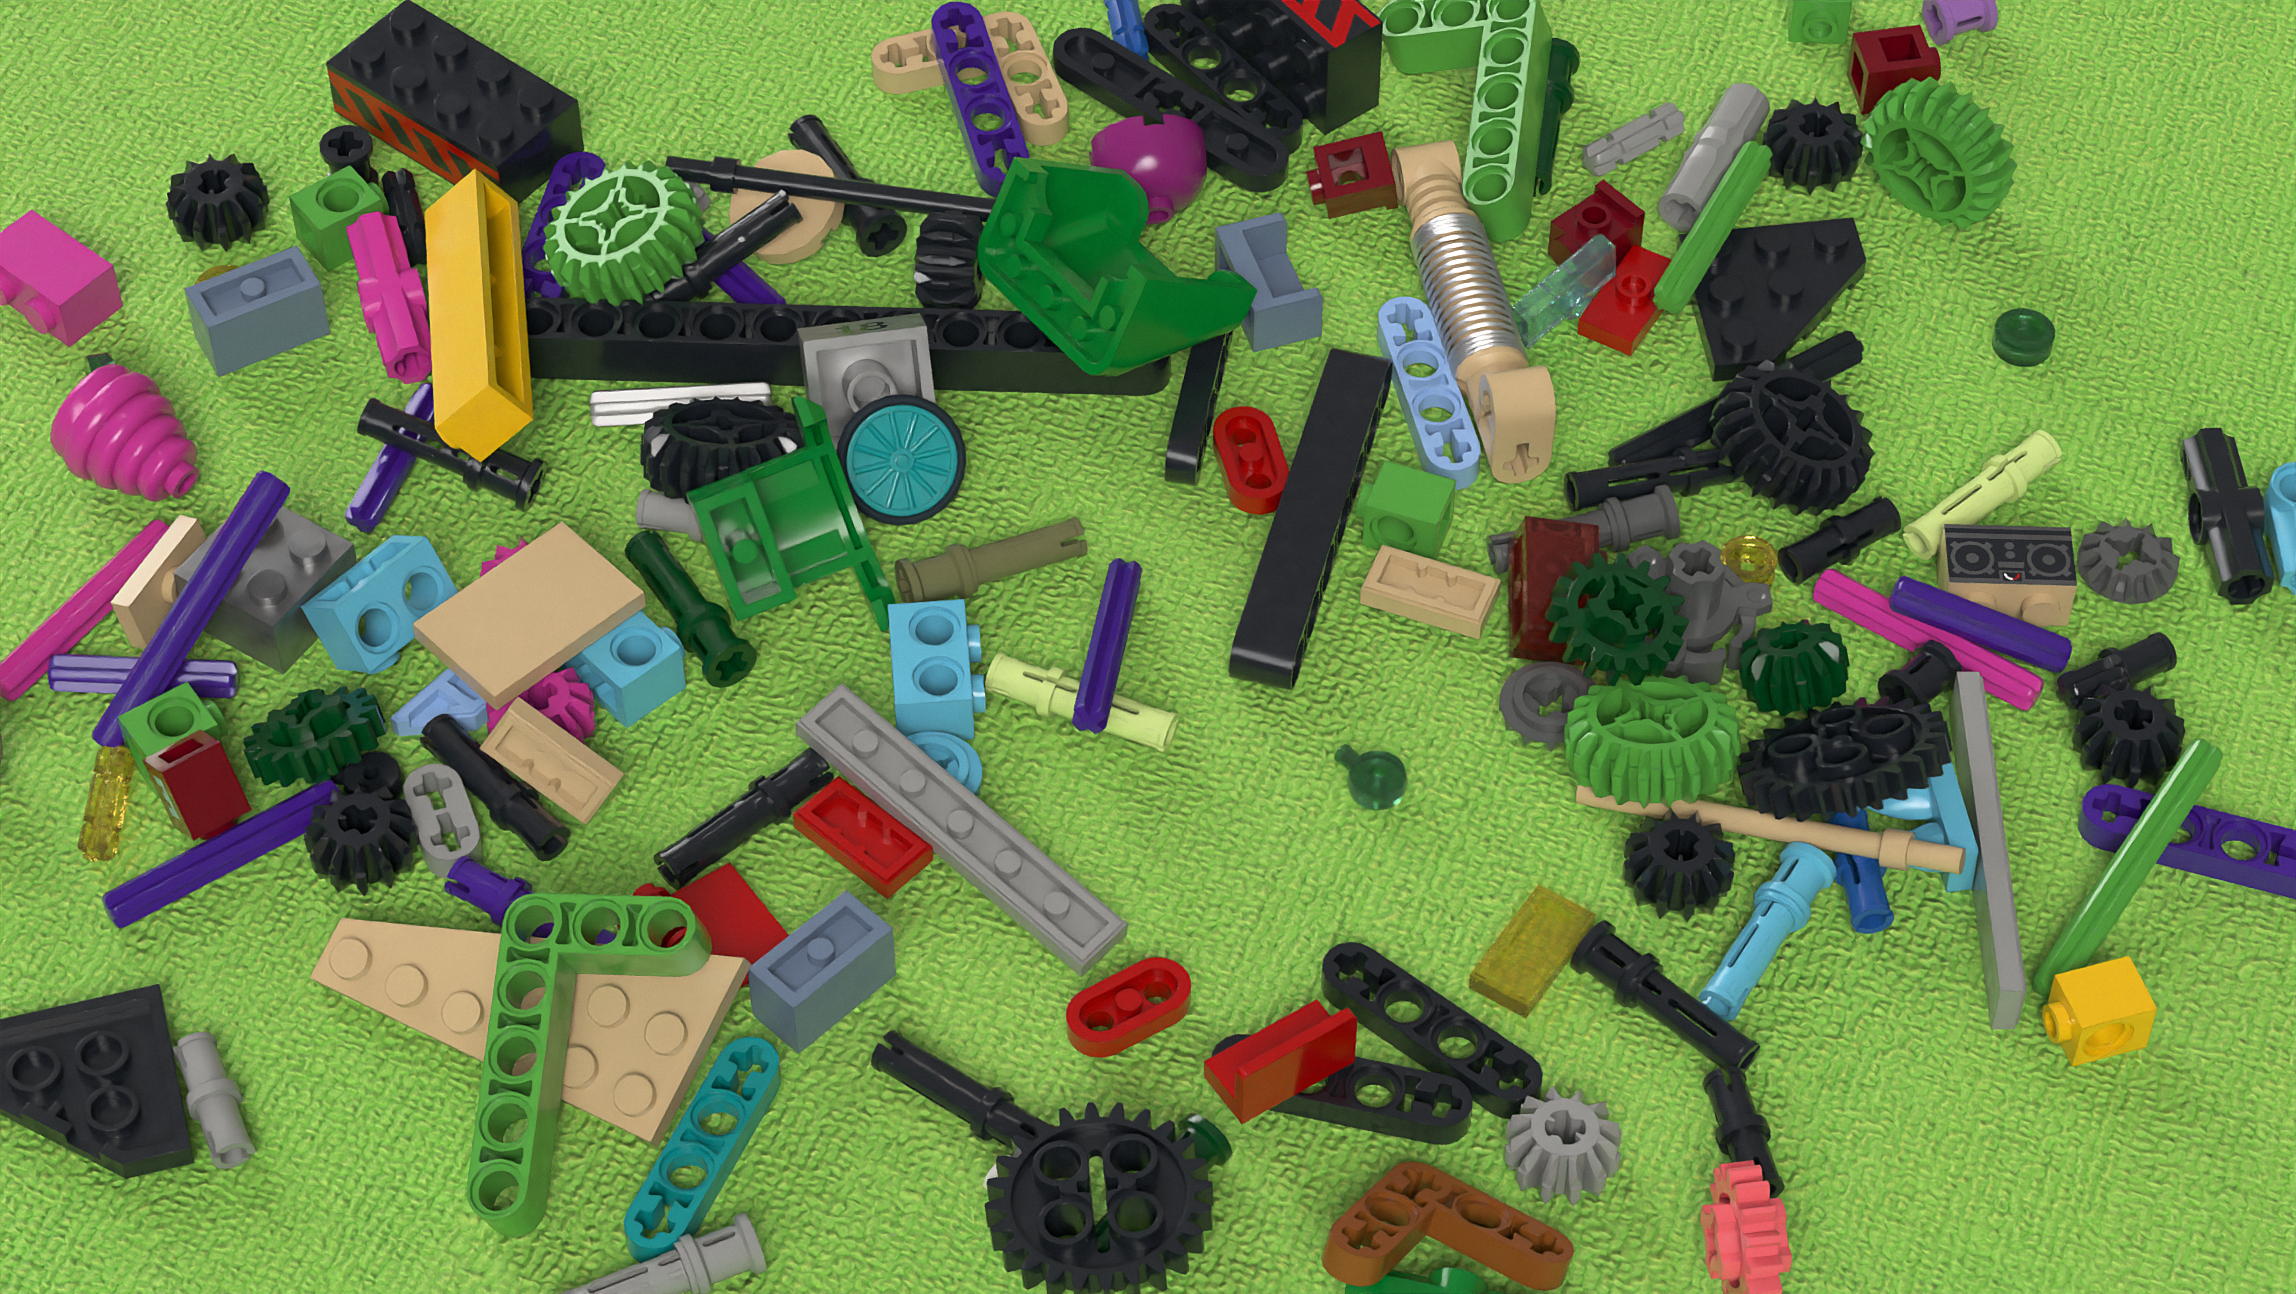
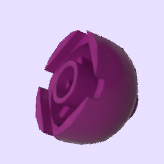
(1162, 158)

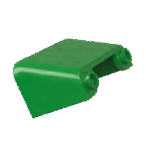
(1074, 266)

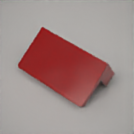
(1282, 1059)

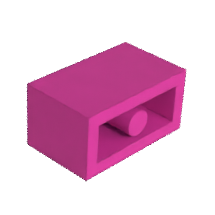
(55, 279)

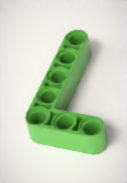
(1512, 54)
(546, 1028)

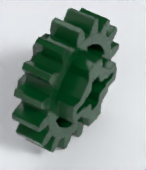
(1616, 619)
(314, 736)

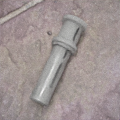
(690, 1266)

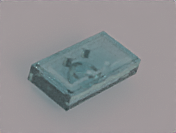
(1565, 290)

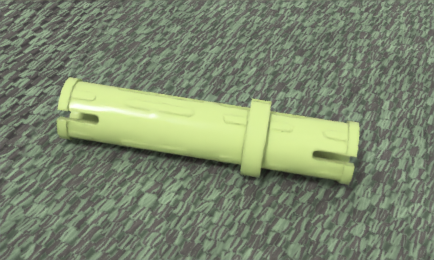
(2001, 480)
(1056, 694)

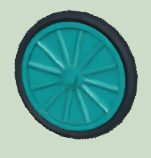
(902, 459)

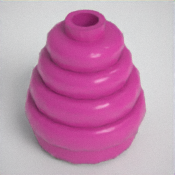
(124, 436)

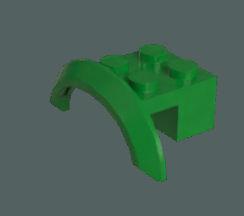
(788, 526)

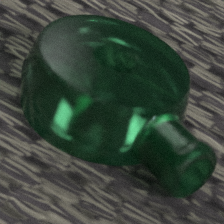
(1374, 778)

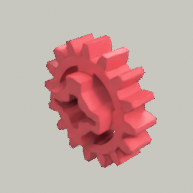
(1745, 1231)

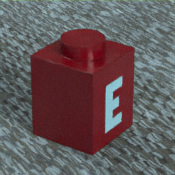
(197, 786)

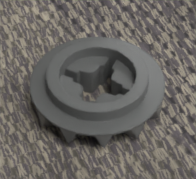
(2141, 579)
(1537, 686)

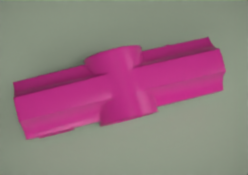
(391, 296)

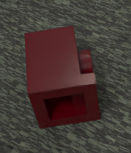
(1886, 59)
(1358, 160)
(1601, 213)

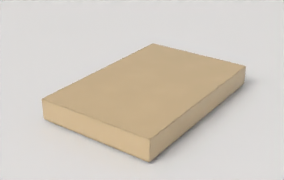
(529, 615)

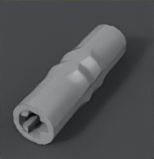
(1714, 148)

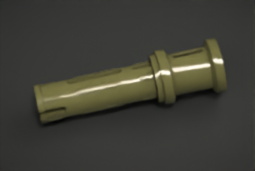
(963, 570)

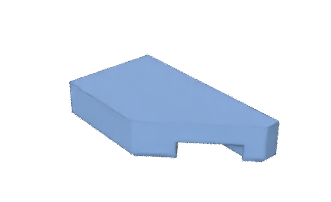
(442, 696)

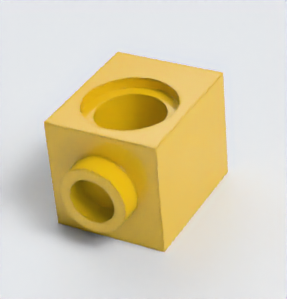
(2099, 1011)

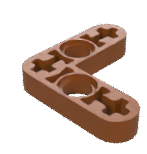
(1446, 1212)

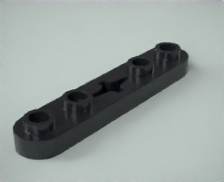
(1139, 88)

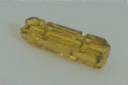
(106, 803)

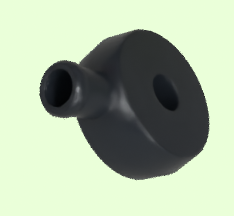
(373, 773)

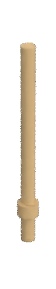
(1893, 849)

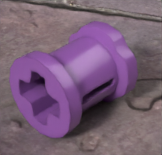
(1955, 17)

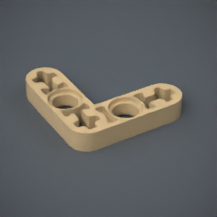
(1029, 57)

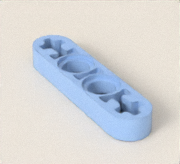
(1426, 392)

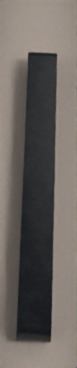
(762, 344)

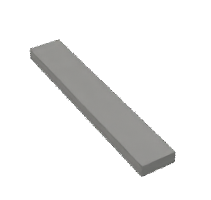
(962, 829)
(1992, 877)

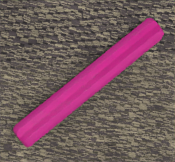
(1873, 612)
(75, 615)

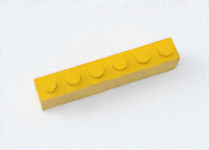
(477, 317)

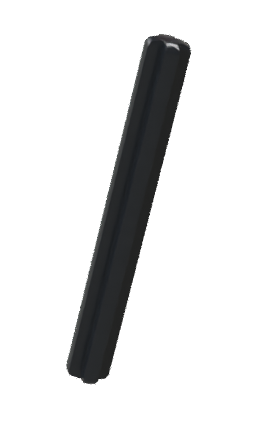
(1692, 426)

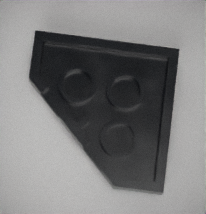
(1772, 290)
(98, 1081)

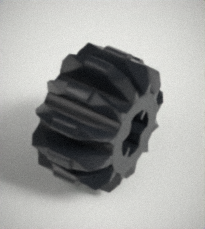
(1813, 145)
(217, 202)
(947, 261)
(2128, 734)
(361, 839)
(1678, 864)

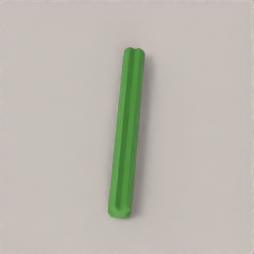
(2131, 864)

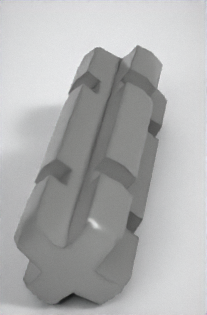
(1633, 139)

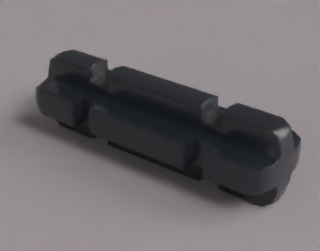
(405, 205)

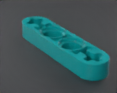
(695, 1147)

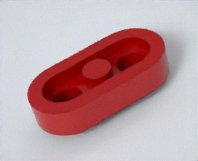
(1256, 470)
(1124, 1007)

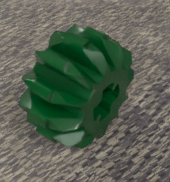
(1794, 667)

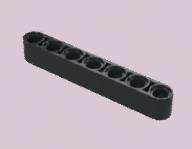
(1311, 520)

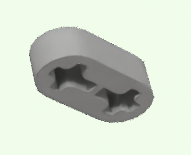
(454, 818)

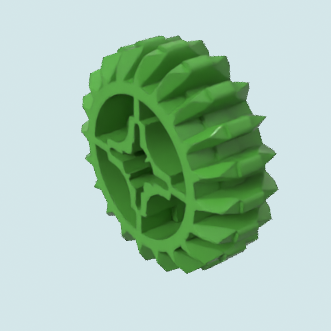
(1939, 152)
(624, 234)
(1652, 740)

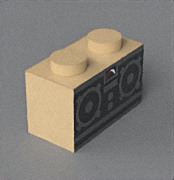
(2011, 570)

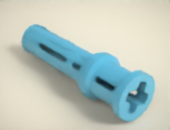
(1779, 909)

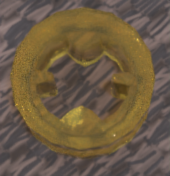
(1754, 551)

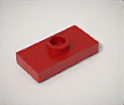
(1624, 305)
(863, 837)

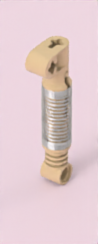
(1473, 314)

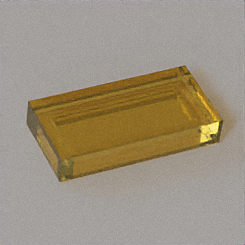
(1531, 951)

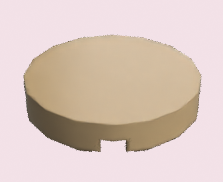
(818, 215)

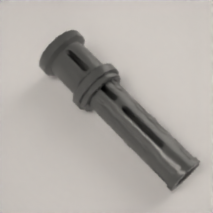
(1618, 524)

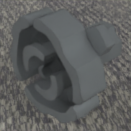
(1713, 604)

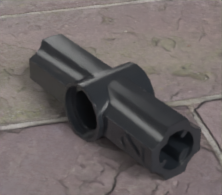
(2226, 516)

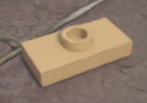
(152, 587)
(1430, 591)
(551, 760)

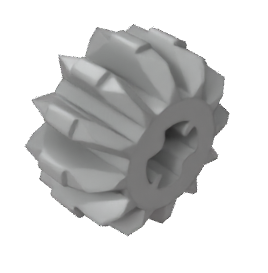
(1563, 1146)

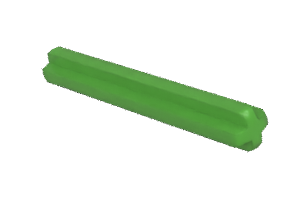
(1712, 227)

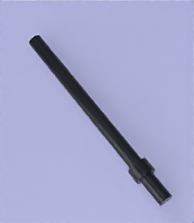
(729, 175)

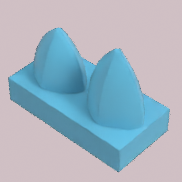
(1945, 820)

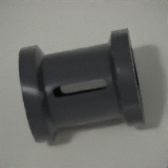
(346, 147)
(1922, 678)

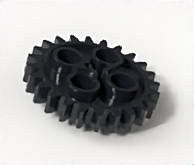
(1845, 759)
(1033, 1209)

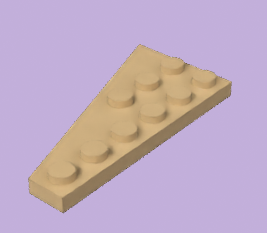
(628, 1038)

